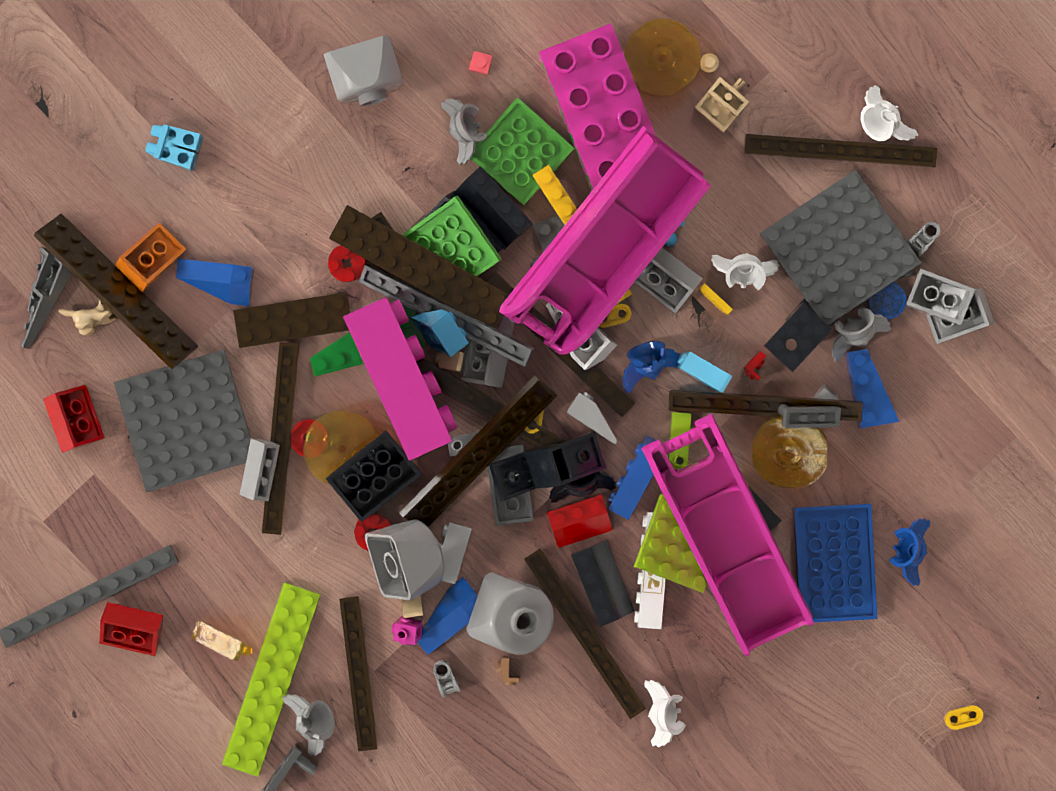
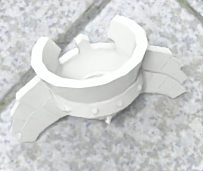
(882, 119)
(745, 269)
(663, 713)

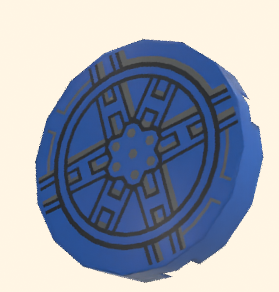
(888, 302)

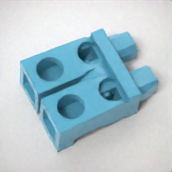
(168, 146)

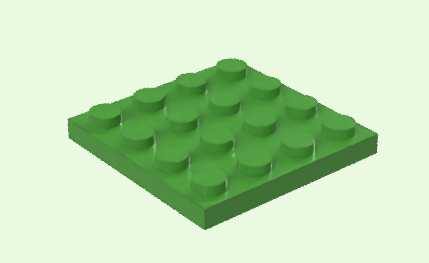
(518, 148)
(455, 237)

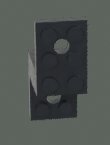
(804, 328)
(547, 466)

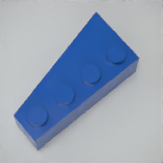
(868, 387)
(633, 483)

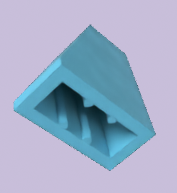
(703, 371)

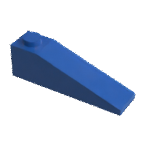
(221, 280)

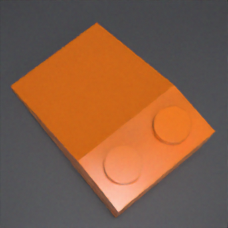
(150, 257)

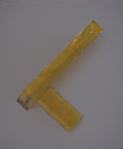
(220, 641)

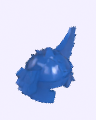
(648, 361)
(911, 549)

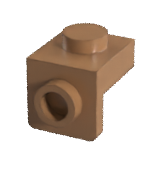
(503, 668)

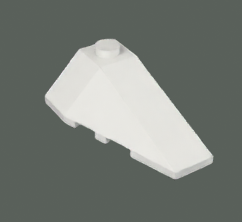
(592, 350)

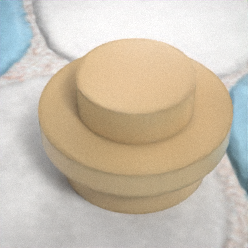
(709, 63)

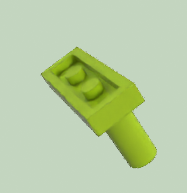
(679, 424)

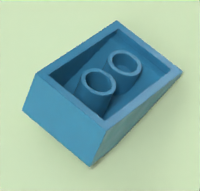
(441, 331)

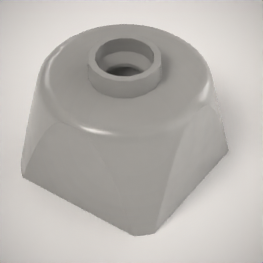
(364, 71)
(405, 559)
(511, 615)

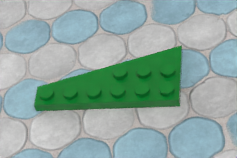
(344, 352)

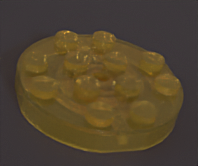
(667, 39)
(328, 434)
(785, 468)

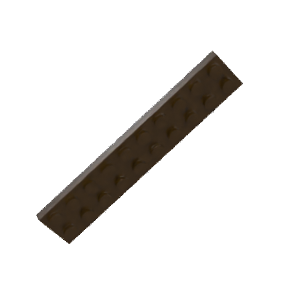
(419, 266)
(116, 291)
(479, 452)

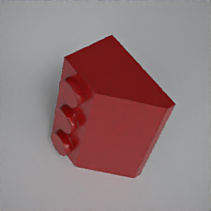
(73, 418)
(579, 521)
(130, 629)

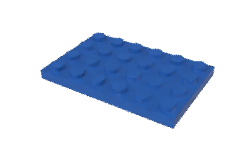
(836, 561)

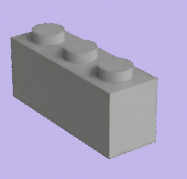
(259, 469)
(454, 549)

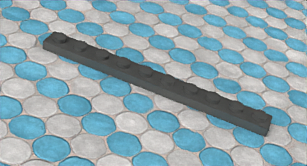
(423, 303)
(88, 595)

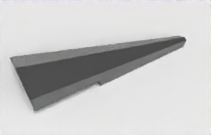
(44, 293)

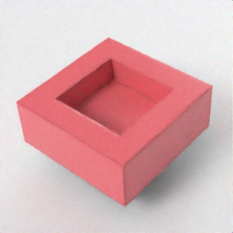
(480, 63)

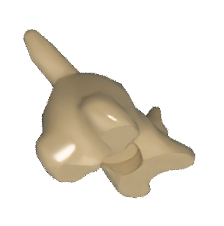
(88, 319)

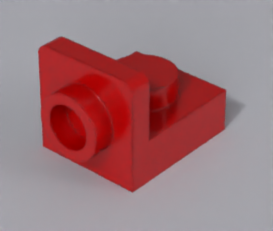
(756, 362)

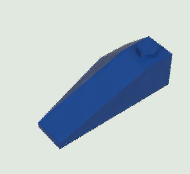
(449, 616)

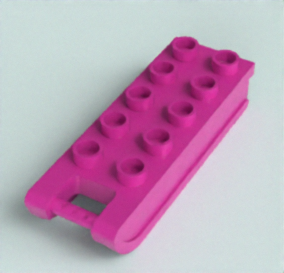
(608, 241)
(729, 538)

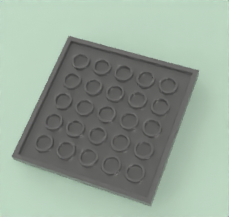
(840, 248)
(184, 420)

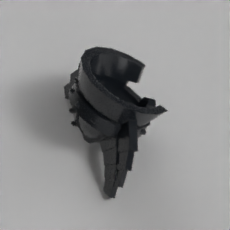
(583, 486)

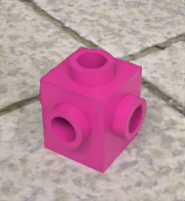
(407, 630)

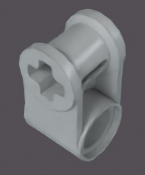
(922, 239)
(446, 682)

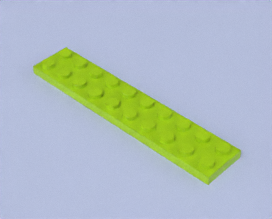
(271, 679)

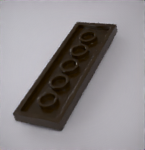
(291, 320)

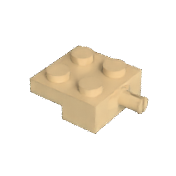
(722, 103)

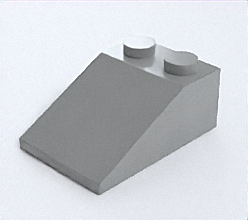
(940, 297)
(976, 318)
(589, 414)

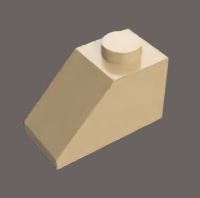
(450, 363)
(413, 607)

